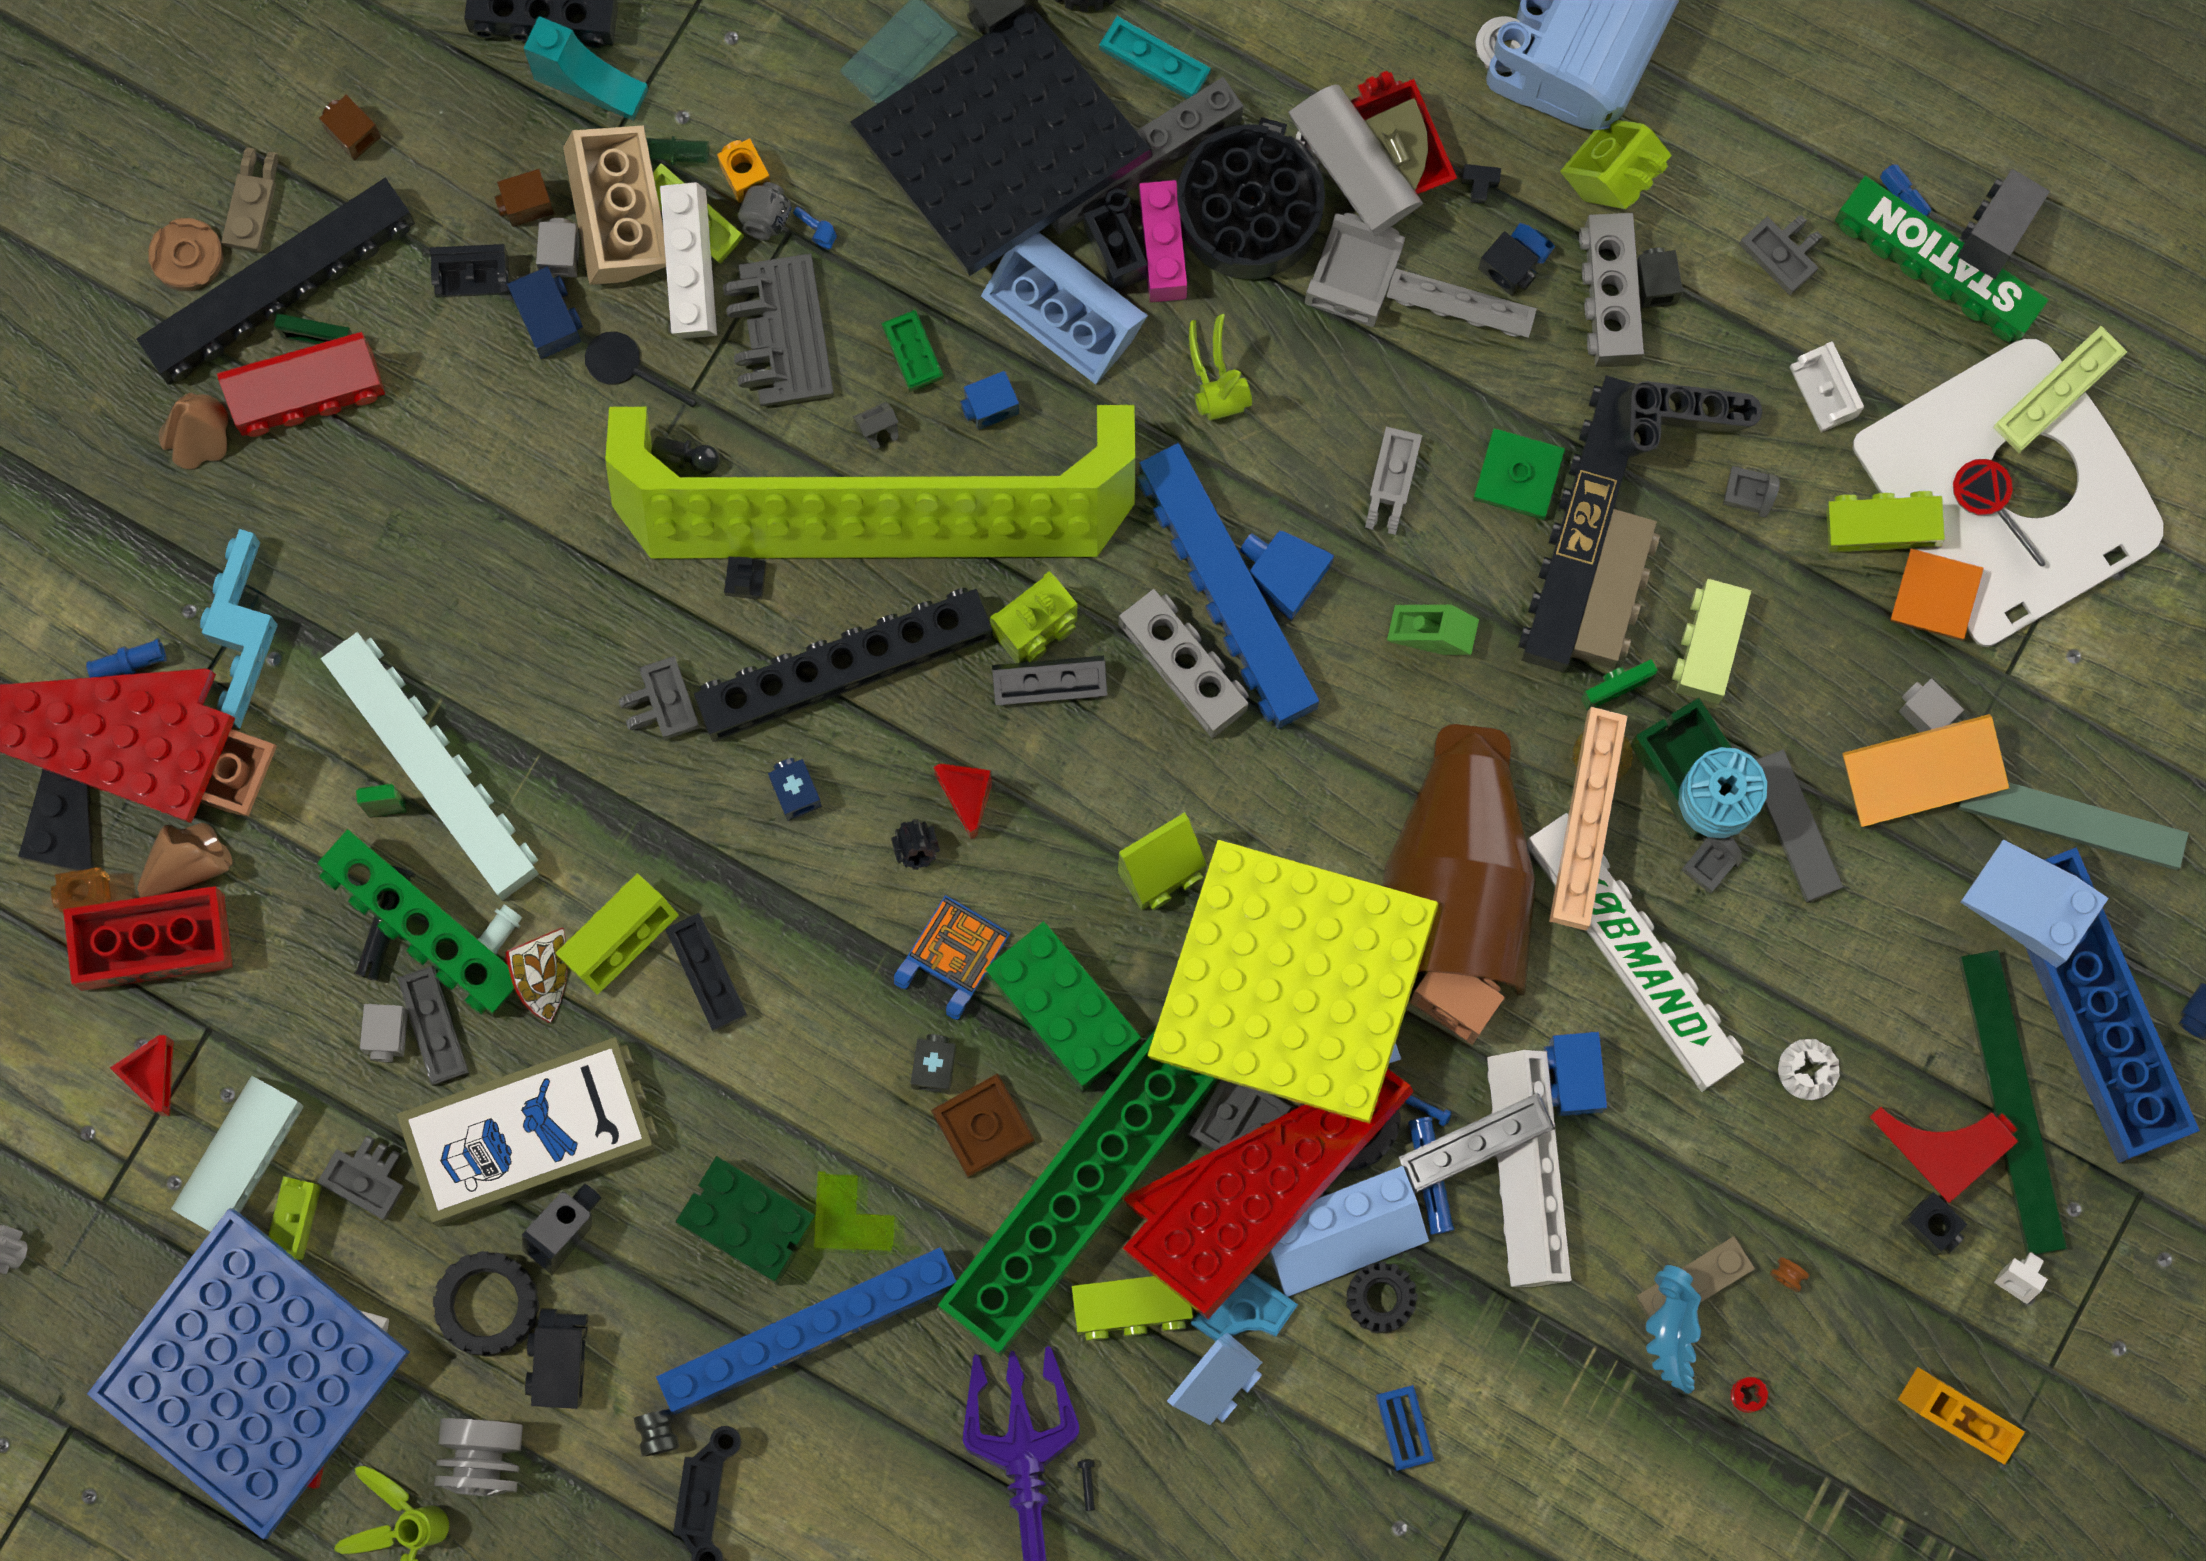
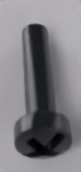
(1086, 1465)

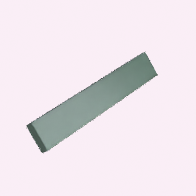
(2082, 824)

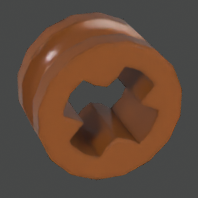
(1789, 1274)

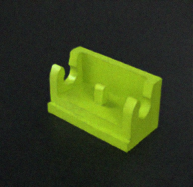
(294, 1215)

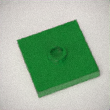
(1518, 474)

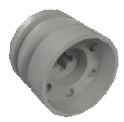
(478, 1456)

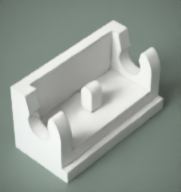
(1827, 387)

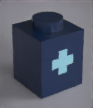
(794, 788)

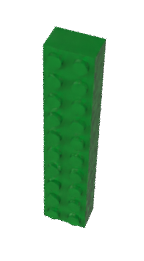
(1073, 1199)

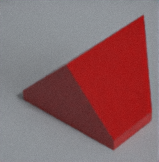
(967, 792)
(150, 1073)

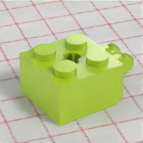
(1616, 164)
(1035, 620)

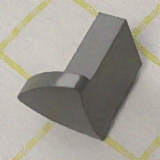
(1751, 490)
(1713, 861)

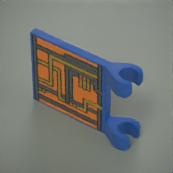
(955, 950)

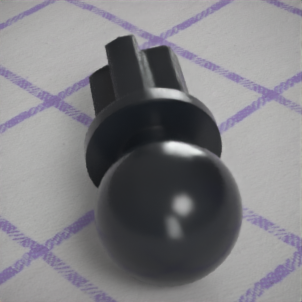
(703, 458)

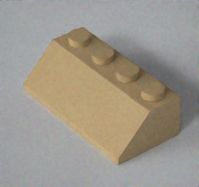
(615, 203)

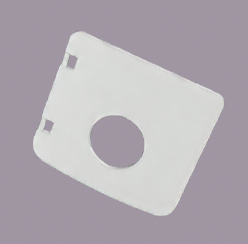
(1954, 424)

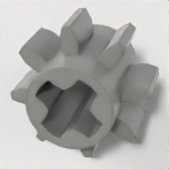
(11, 1248)

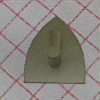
(1404, 138)

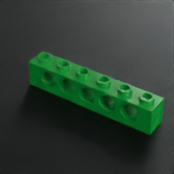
(351, 853)

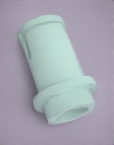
(500, 928)

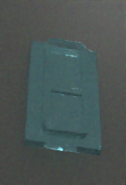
(898, 51)

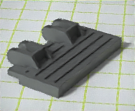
(787, 334)

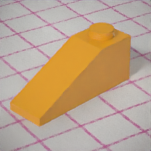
(1960, 1415)

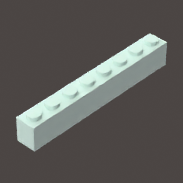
(430, 766)

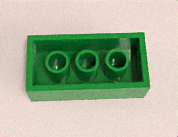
(1062, 1006)

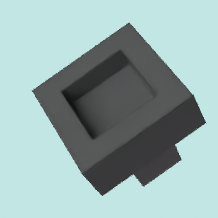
(876, 419)

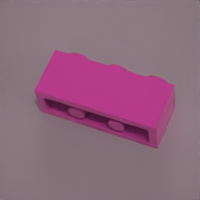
(1162, 241)

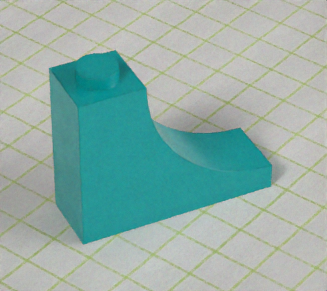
(568, 66)

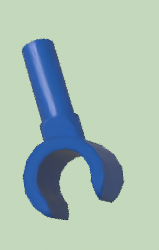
(824, 234)

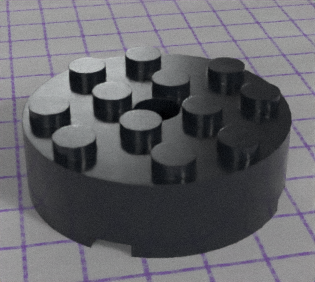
(1242, 237)

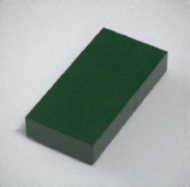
(308, 330)

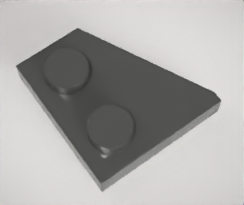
(1234, 1113)

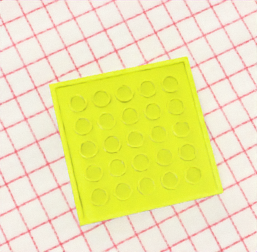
(1293, 981)

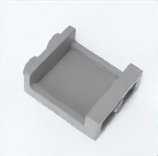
(1354, 270)

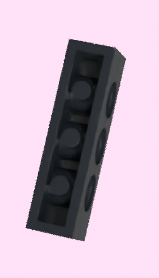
(592, 32)

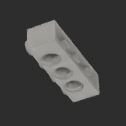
(1615, 234)
(1211, 713)

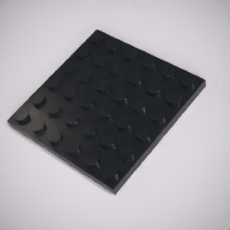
(1001, 140)

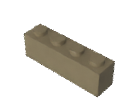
(1614, 590)

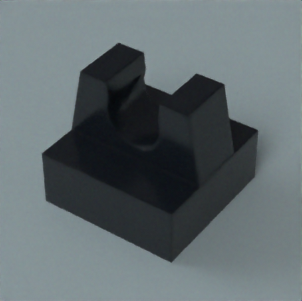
(1480, 178)
(745, 577)

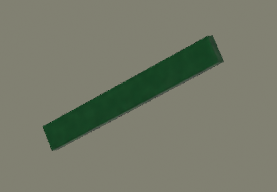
(2012, 1097)

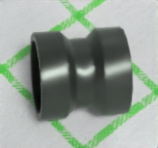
(656, 1432)

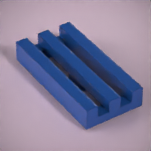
(1412, 1460)

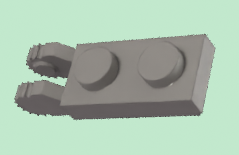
(1393, 475)

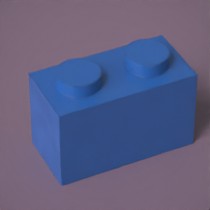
(1576, 1074)

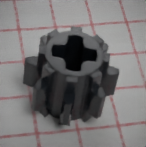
(915, 844)

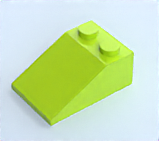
(1162, 863)

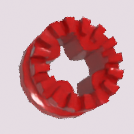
(1737, 1396)

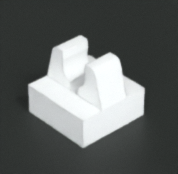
(2022, 1278)

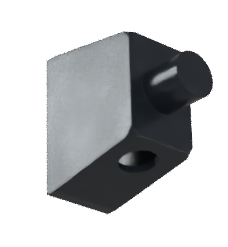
(548, 1239)

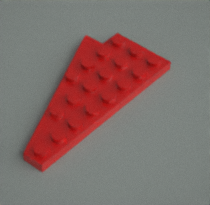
(121, 734)
(1235, 1204)

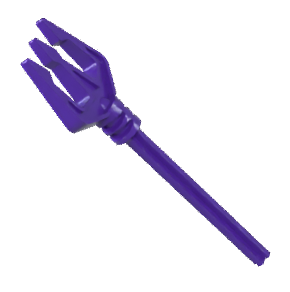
(1022, 1449)

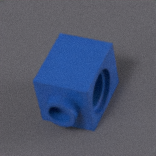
(990, 401)

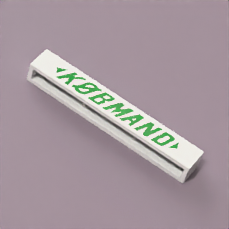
(1648, 969)

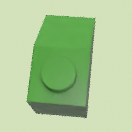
(1433, 628)

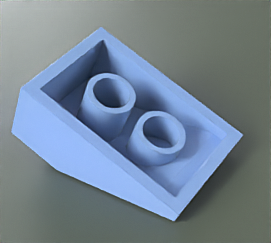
(2034, 902)
(1216, 1380)

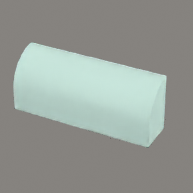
(238, 1154)

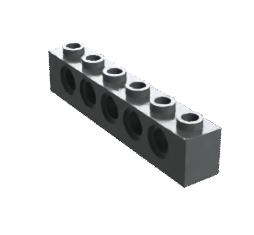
(1170, 139)

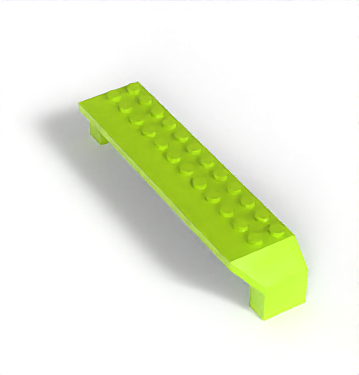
(872, 514)

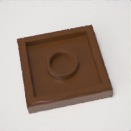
(982, 1125)

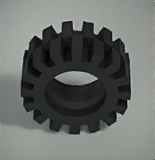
(1404, 1290)

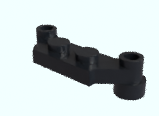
(701, 1493)

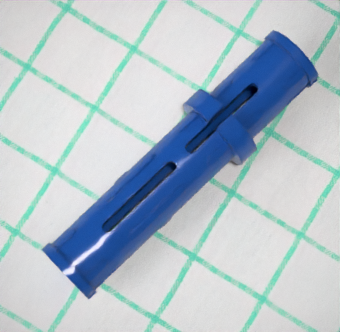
(1436, 1195)

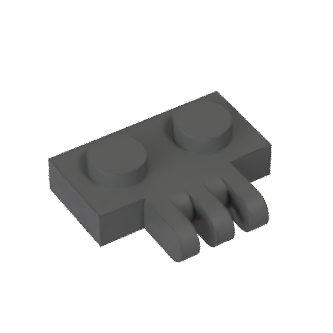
(364, 1178)

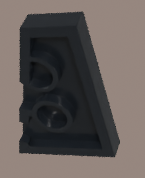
(59, 825)

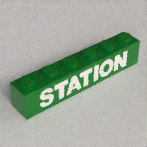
(1931, 253)

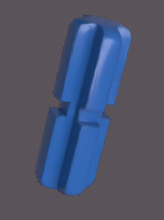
(1900, 186)

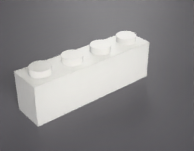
(688, 260)

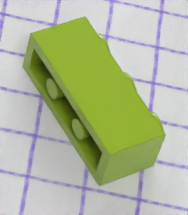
(1885, 522)
(617, 934)
(1128, 1307)

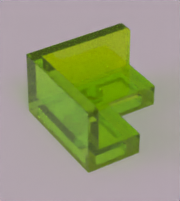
(840, 1227)

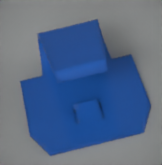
(1533, 241)

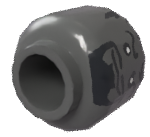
(764, 211)

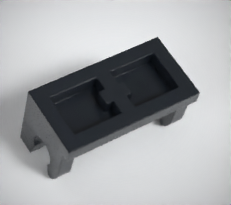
(470, 270)

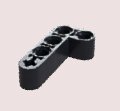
(1688, 413)

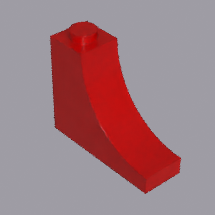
(1950, 1157)

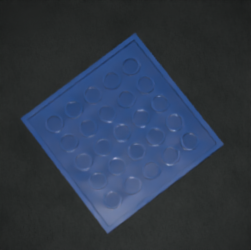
(248, 1373)

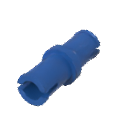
(127, 660)

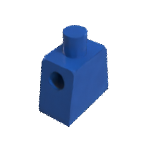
(1286, 569)

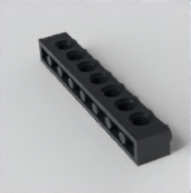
(830, 681)

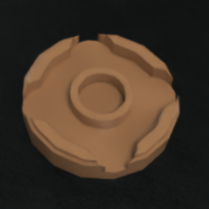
(186, 254)

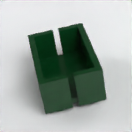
(1672, 753)
(746, 1220)

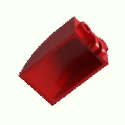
(1383, 94)

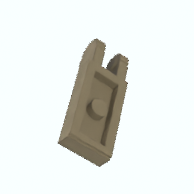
(250, 203)

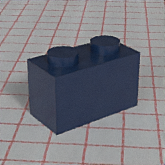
(545, 313)

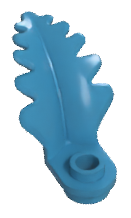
(1675, 1328)

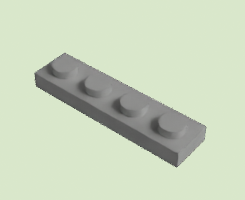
(1460, 302)

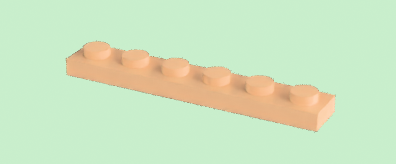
(1588, 819)

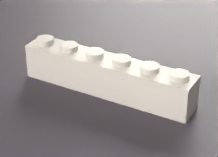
(1530, 1177)

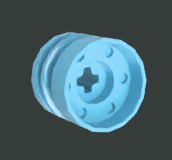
(1708, 809)

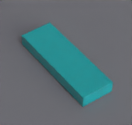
(1154, 58)

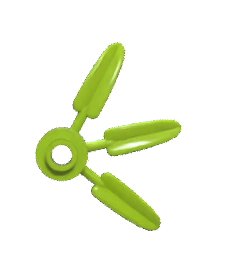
(1230, 392)
(413, 1529)

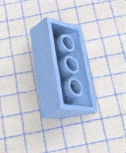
(1064, 306)
(1349, 1232)

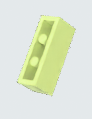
(1711, 640)

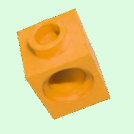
(740, 152)

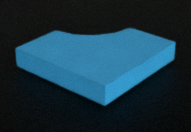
(1249, 1308)

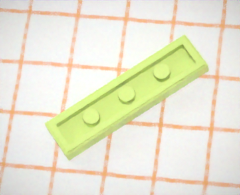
(2060, 389)

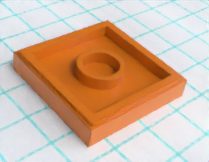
(1937, 594)

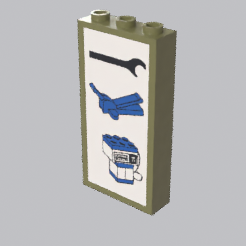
(527, 1131)

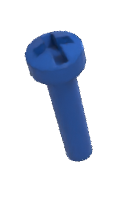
(1444, 1117)

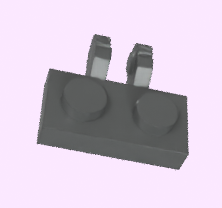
(1780, 255)
(668, 698)

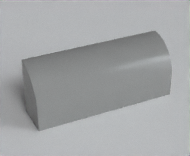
(1355, 159)

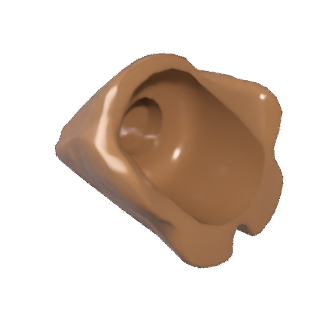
(195, 430)
(183, 859)

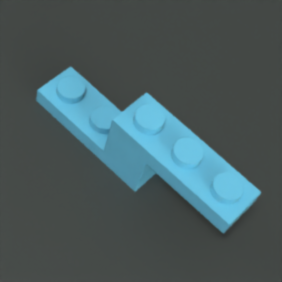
(238, 626)

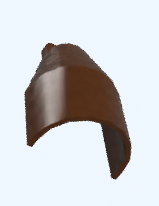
(1471, 857)

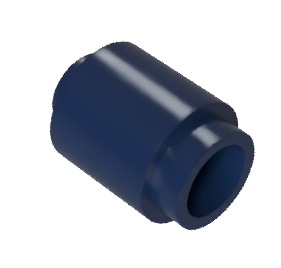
(2194, 1013)

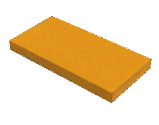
(1925, 770)

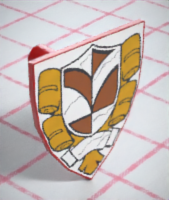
(539, 973)

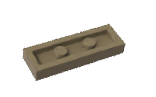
(1709, 1274)

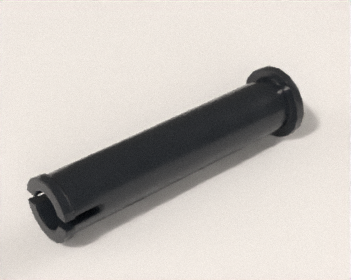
(377, 942)

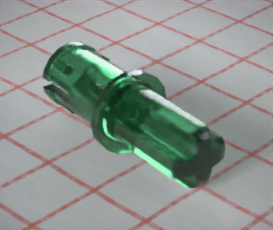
(679, 150)

